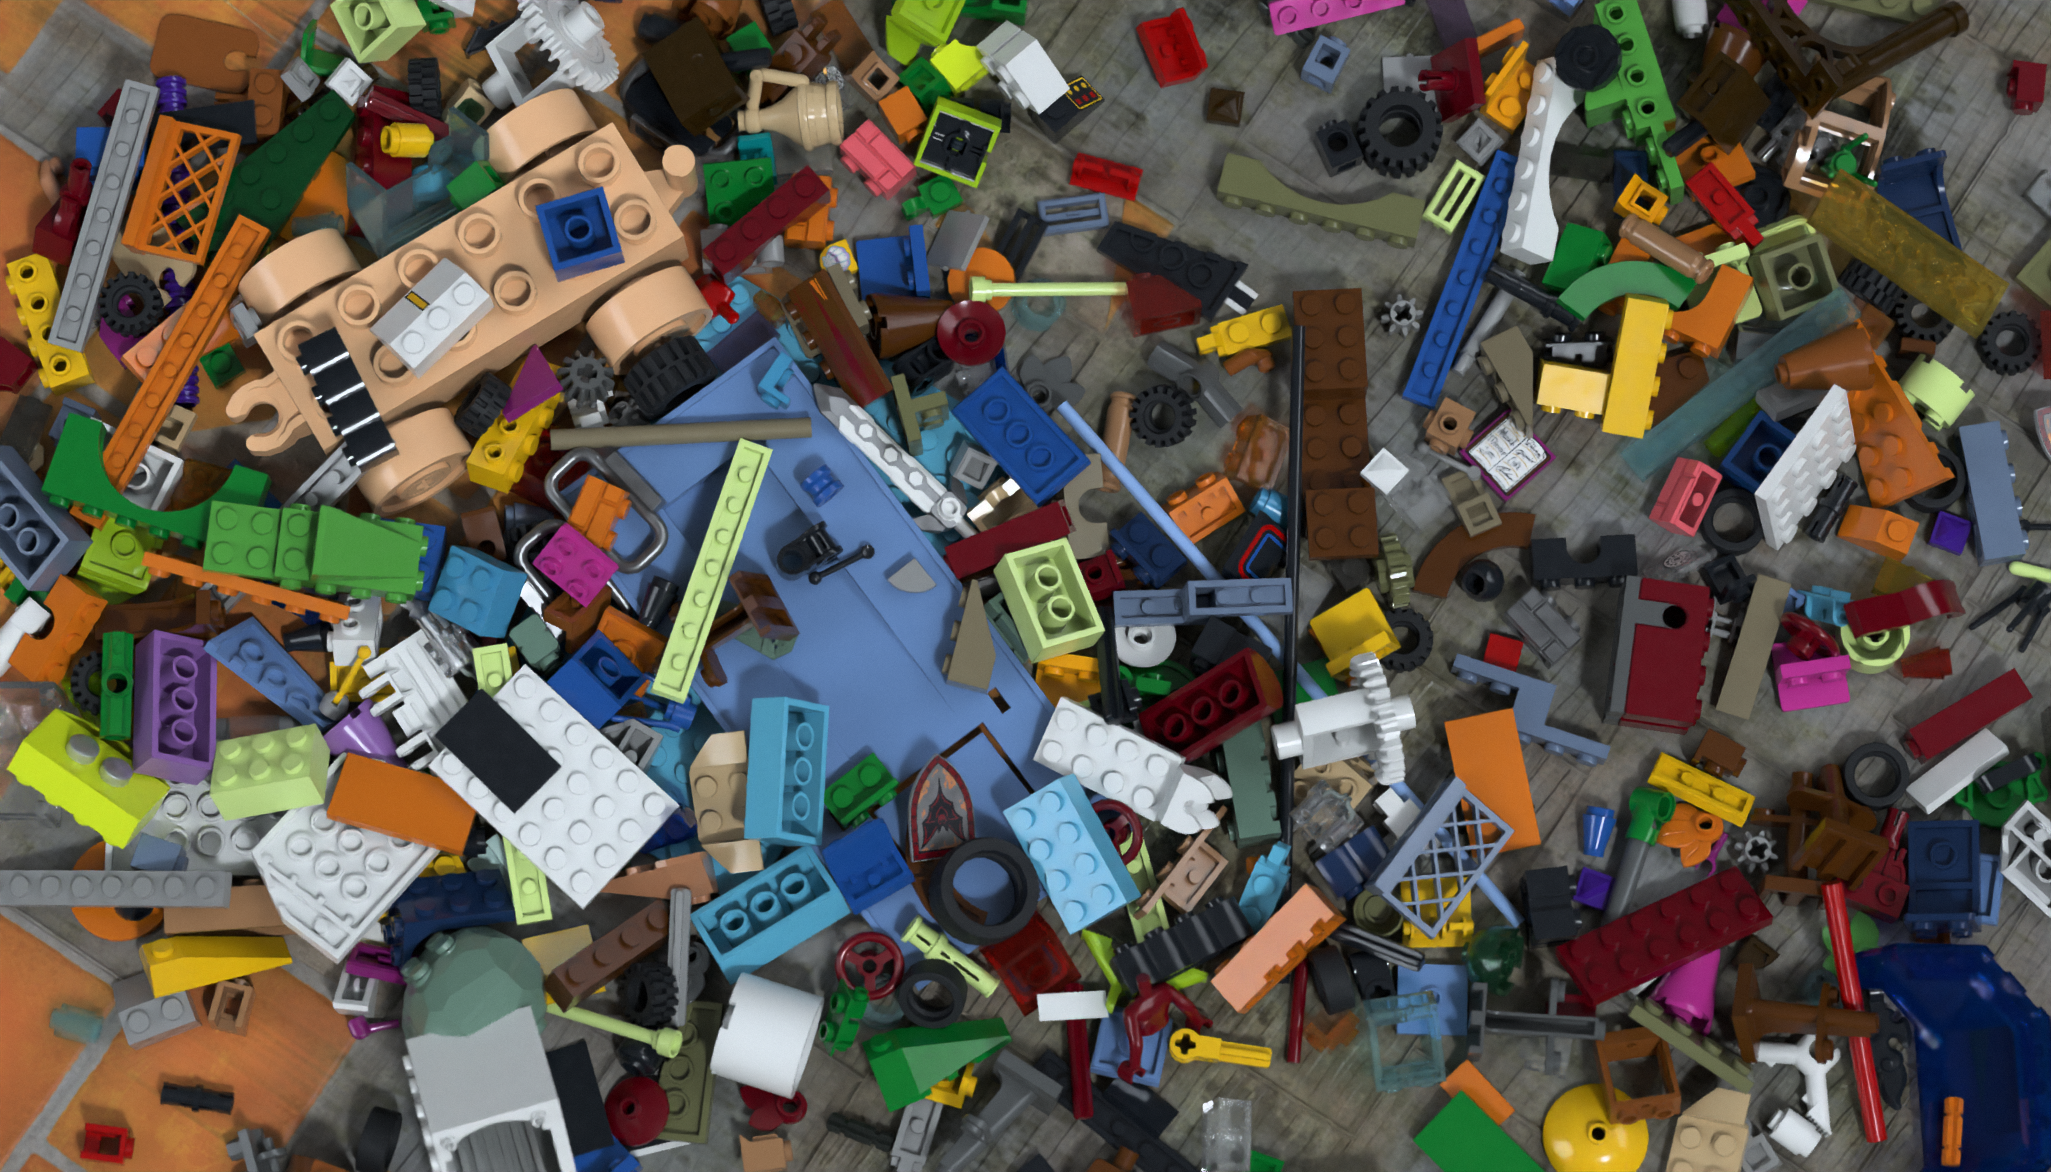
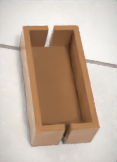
(249, 915)

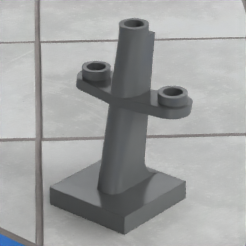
(1547, 1026)
(1019, 1088)

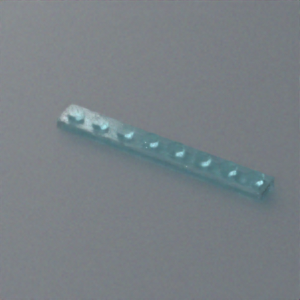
(1735, 387)

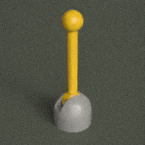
(336, 702)

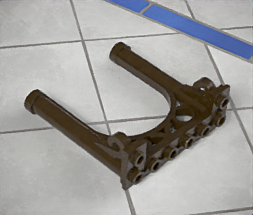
(1825, 82)

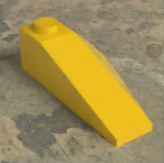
(197, 961)

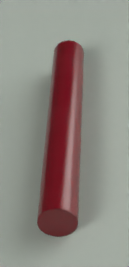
(1297, 1012)

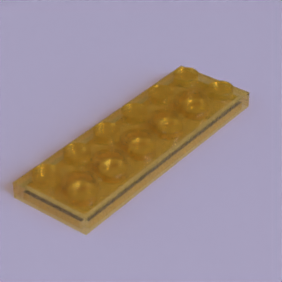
(1908, 253)

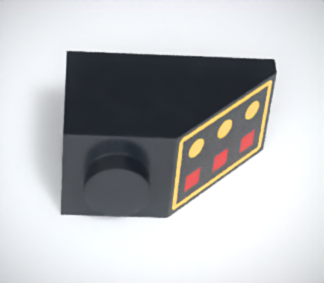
(1068, 110)

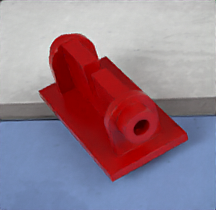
(1106, 176)

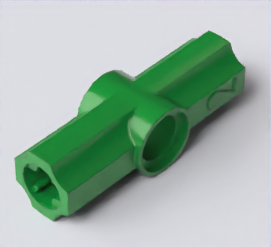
(116, 664)

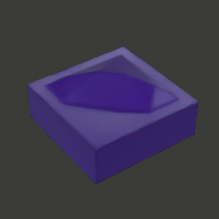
(1949, 533)
(1593, 889)

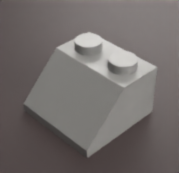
(151, 1018)

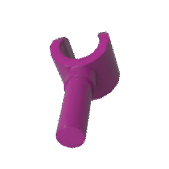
(1714, 853)
(360, 1029)

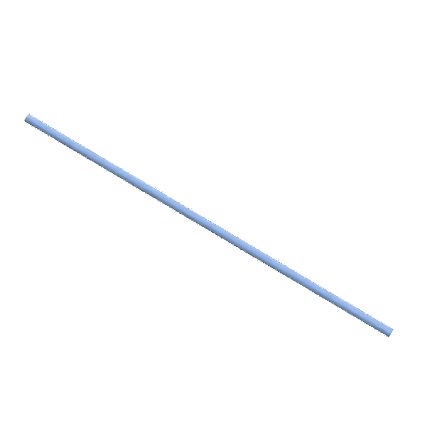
(1260, 629)

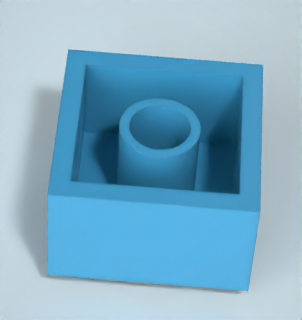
(477, 592)

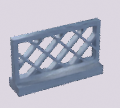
(1417, 837)

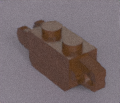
(800, 55)

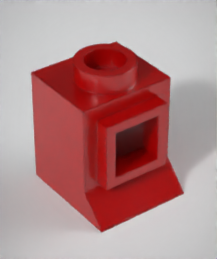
(93, 1139)

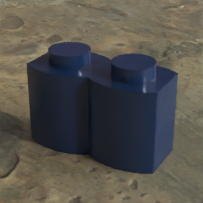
(1352, 863)

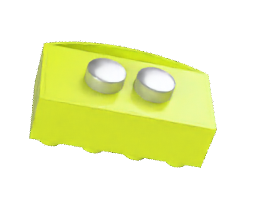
(88, 777)

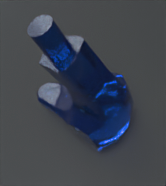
(676, 829)

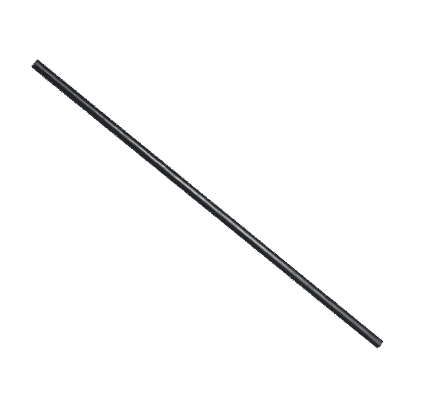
(1292, 572)

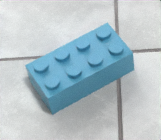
(786, 771)
(1072, 853)
(769, 913)

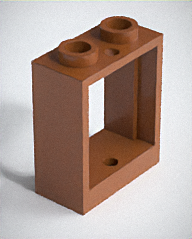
(1629, 1045)

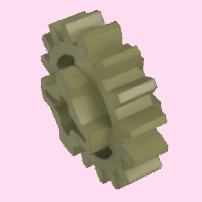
(1393, 570)

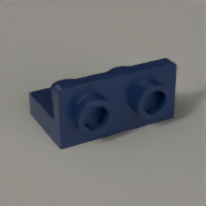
(1147, 550)

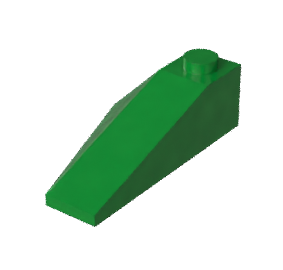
(919, 1057)

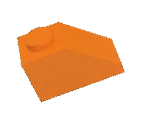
(1878, 531)

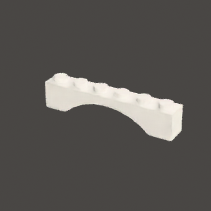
(1530, 221)

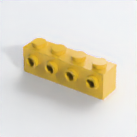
(39, 295)
(1635, 365)
(505, 446)

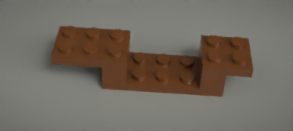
(1335, 498)

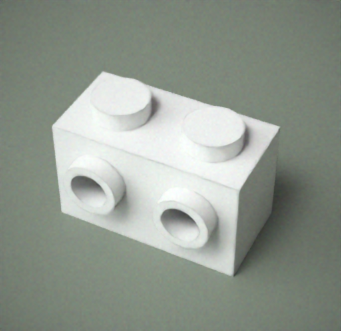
(359, 630)

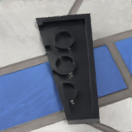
(1195, 271)

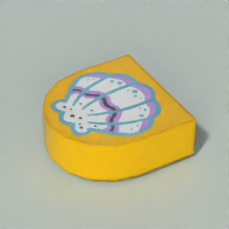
(838, 253)

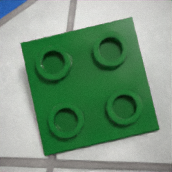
(736, 188)

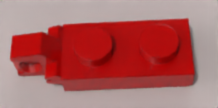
(1724, 205)

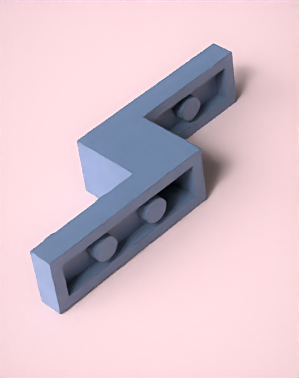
(1200, 600)
(1530, 709)

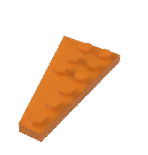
(1890, 442)
(261, 593)

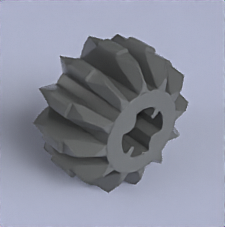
(599, 382)

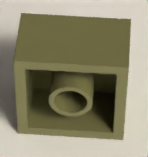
(1792, 276)

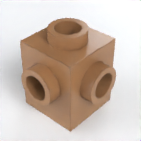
(1450, 416)

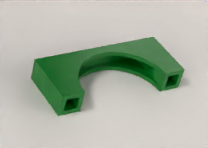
(80, 480)

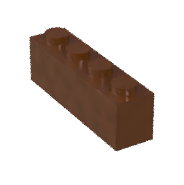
(609, 956)

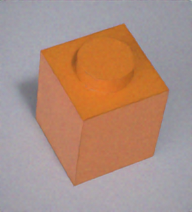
(903, 116)

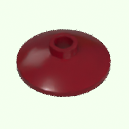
(971, 318)
(649, 1114)

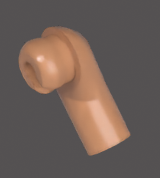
(48, 178)

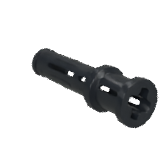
(1532, 295)

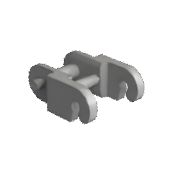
(1736, 624)

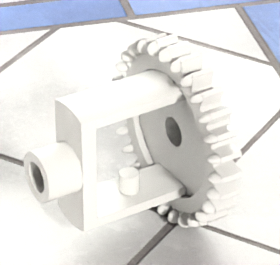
(571, 34)
(1351, 725)

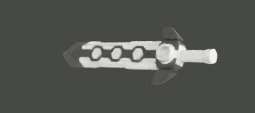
(942, 505)

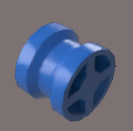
(821, 485)

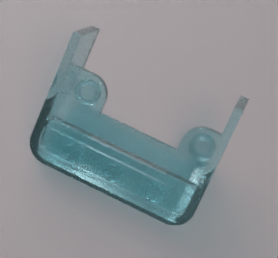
(422, 201)

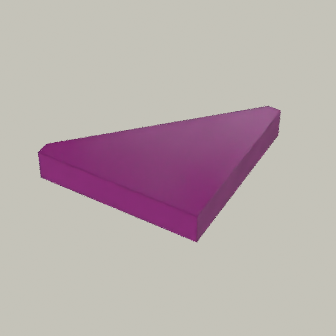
(533, 386)

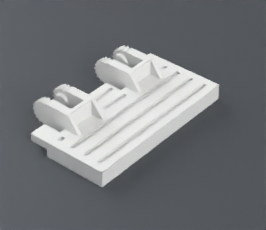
(425, 690)

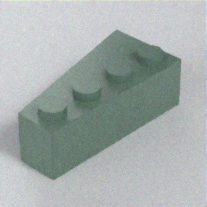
(1249, 778)

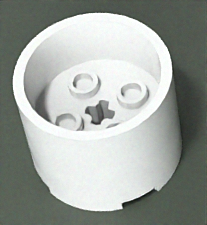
(767, 1035)

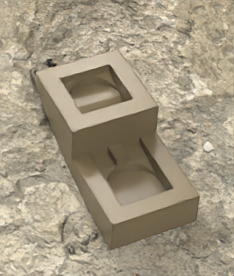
(1471, 504)

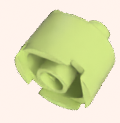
(1935, 392)
(1871, 656)

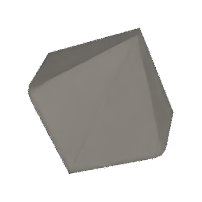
(972, 465)

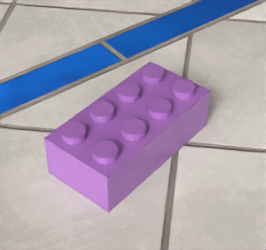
(174, 708)

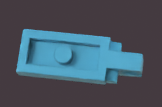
(1265, 886)

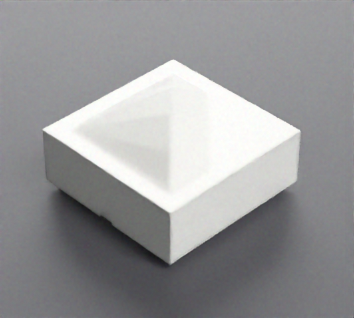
(348, 81)
(1384, 472)

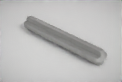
(679, 949)

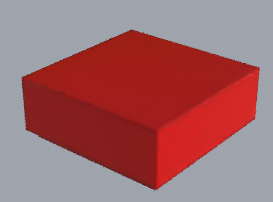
(1503, 652)

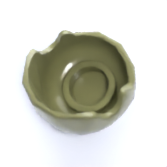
(1376, 915)

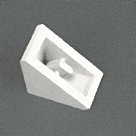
(355, 995)

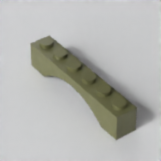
(1251, 185)

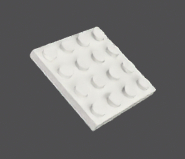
(1806, 468)

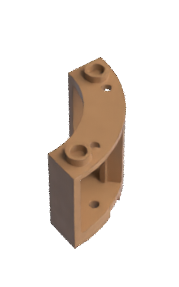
(1873, 94)

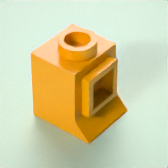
(1637, 187)

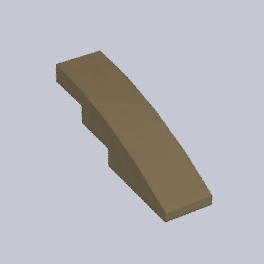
(1753, 646)

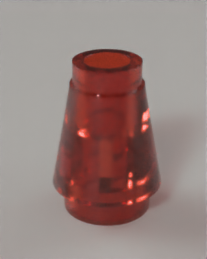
(1928, 664)

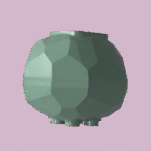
(470, 983)

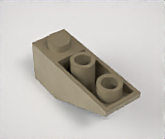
(1511, 367)
(974, 651)

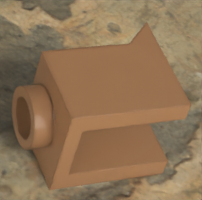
(858, 78)
(234, 989)
(766, 1153)

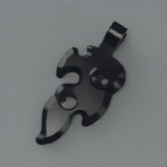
(1888, 1060)

